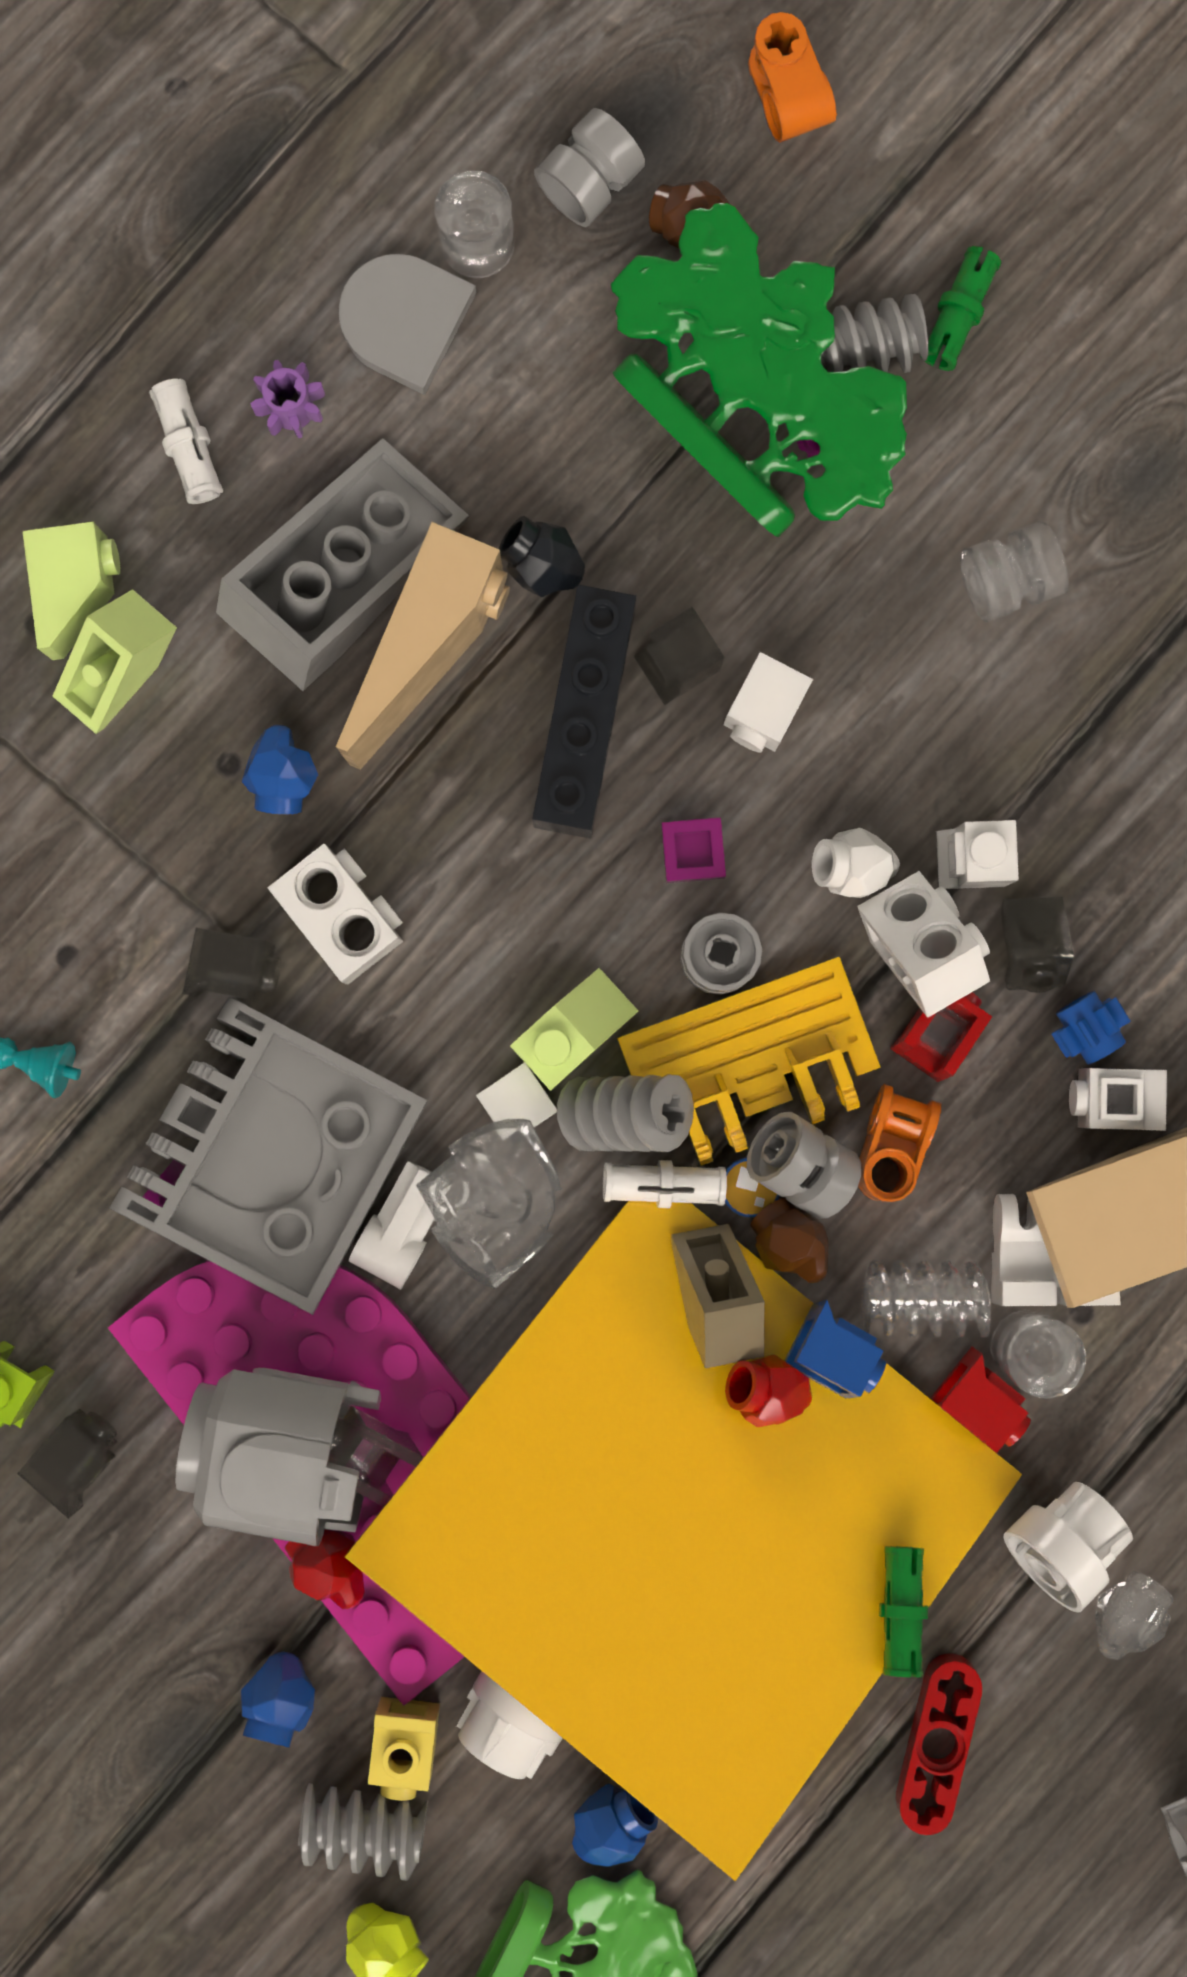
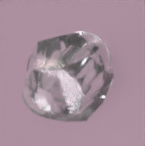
(1132, 1616)

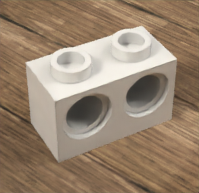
(326, 922)
(926, 942)

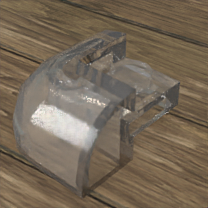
(493, 1199)

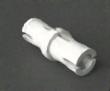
(186, 441)
(664, 1184)

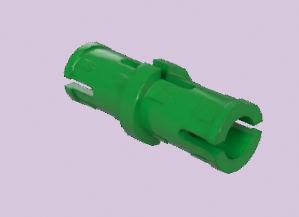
(961, 307)
(903, 1611)

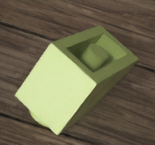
(68, 581)
(113, 659)
(574, 1029)

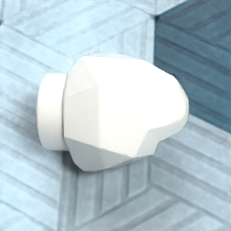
(854, 863)

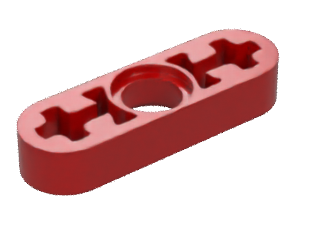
(913, 1782)

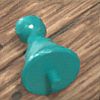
(47, 1065)

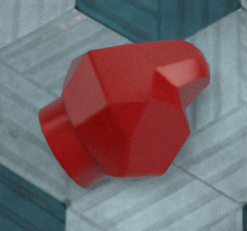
(767, 1390)
(325, 1571)

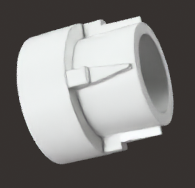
(1069, 1545)
(504, 1731)

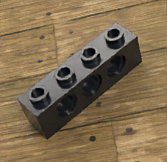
(584, 711)

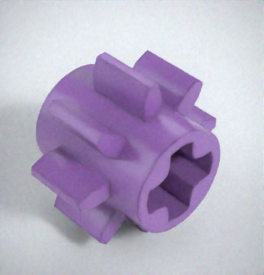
(285, 383)

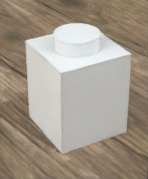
(766, 704)

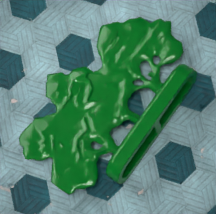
(761, 353)

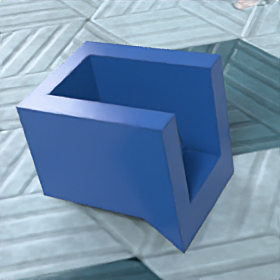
(836, 1353)

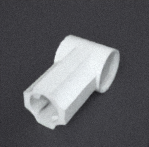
(396, 1236)

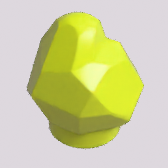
(382, 1944)

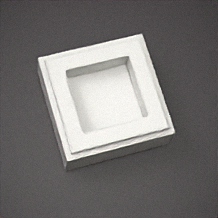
(517, 1097)

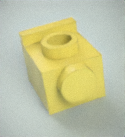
(406, 1728)

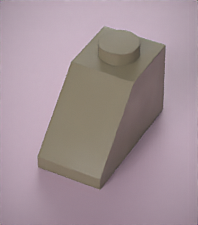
(719, 1296)

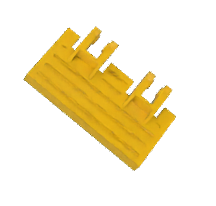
(753, 1042)

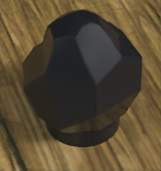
(541, 557)

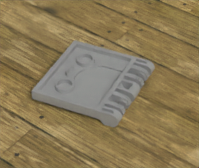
(277, 1163)

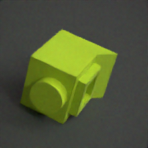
(18, 1388)

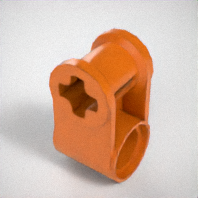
(793, 85)
(897, 1140)

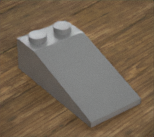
(335, 564)

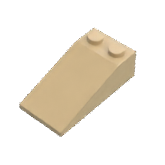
(435, 621)
(1117, 1220)

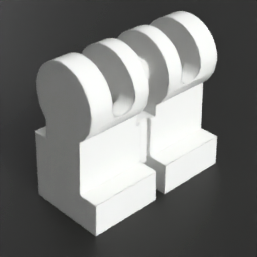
(1021, 1262)

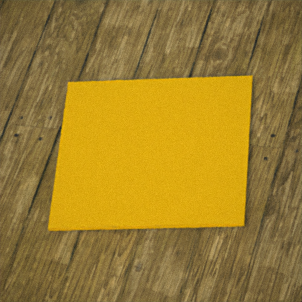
(656, 1563)

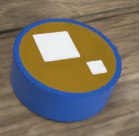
(745, 1194)

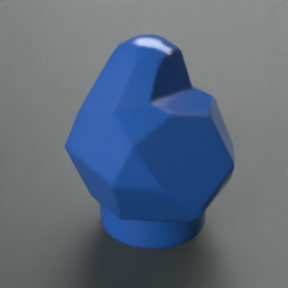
(279, 772)
(277, 1700)
(611, 1827)

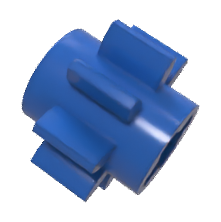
(1091, 1027)

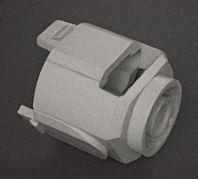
(262, 1451)

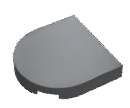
(403, 316)

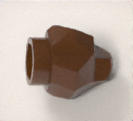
(674, 202)
(791, 1241)

